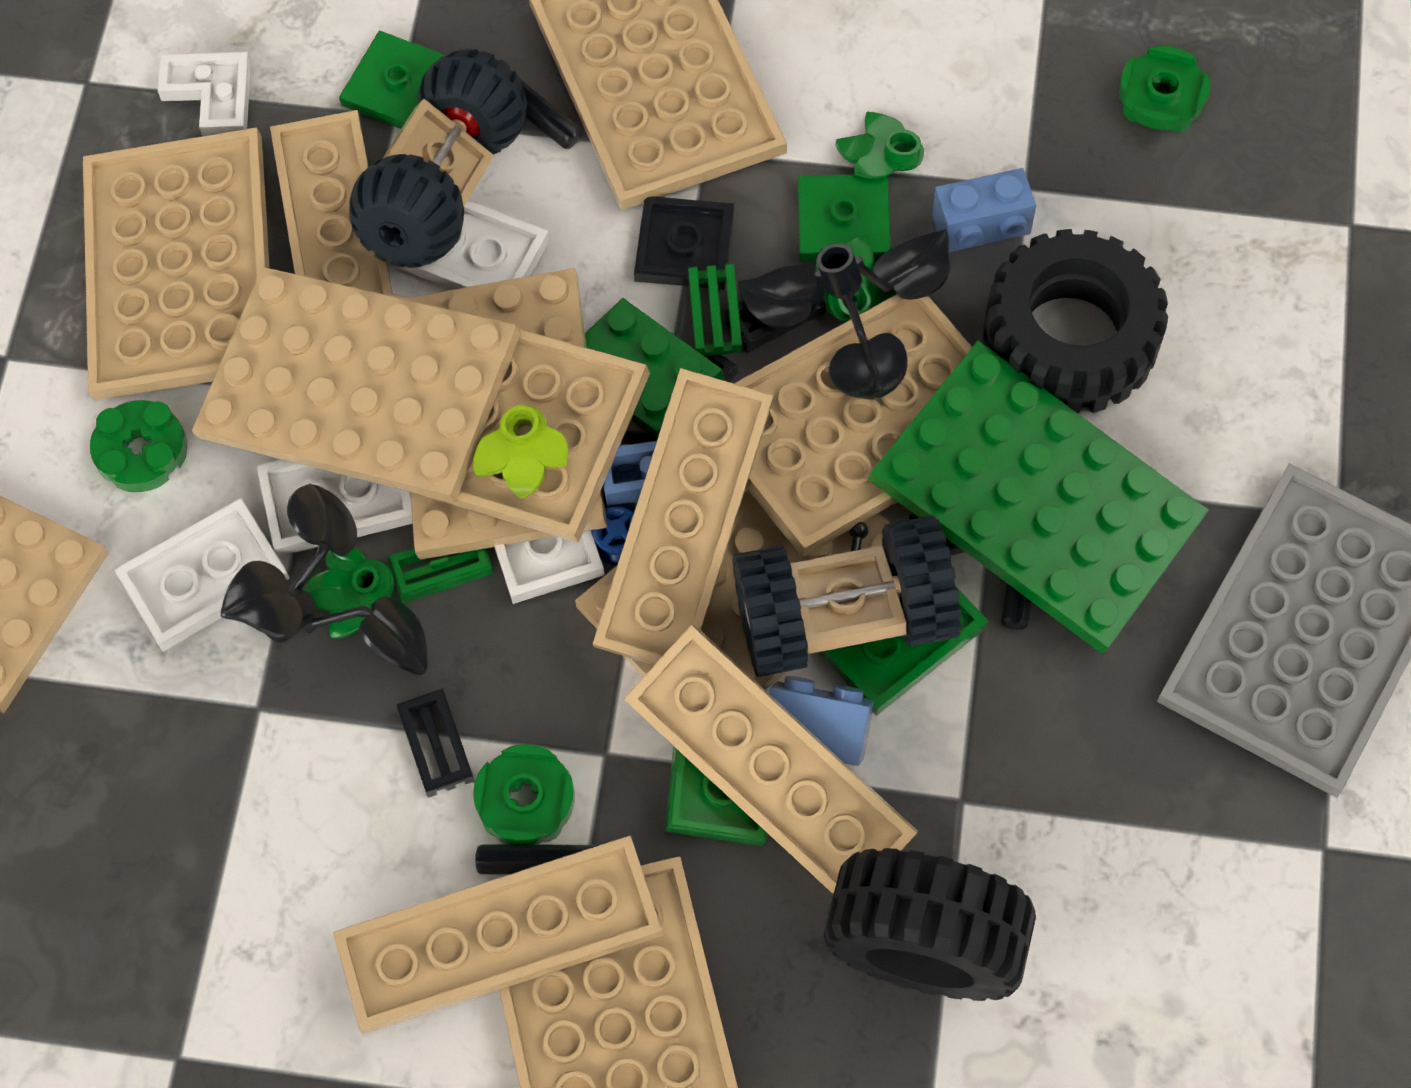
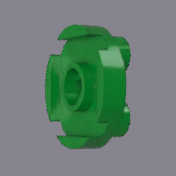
(1160, 110)
(135, 420)
(505, 774)

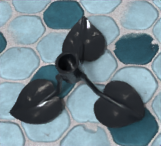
(872, 366)
(263, 600)

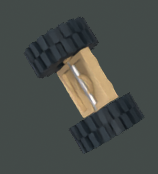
(847, 596)

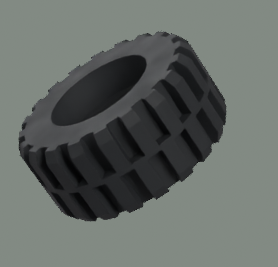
(1089, 271)
(930, 924)

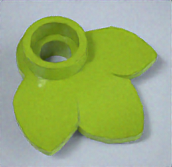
(521, 457)

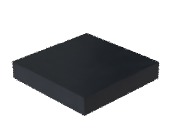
(682, 236)

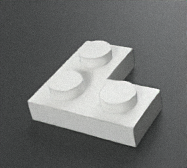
(216, 80)

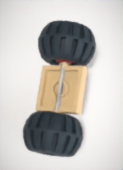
(416, 195)

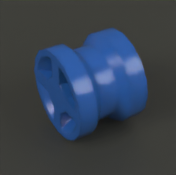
(618, 525)

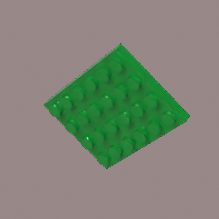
(1039, 496)

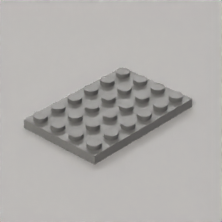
(1303, 633)

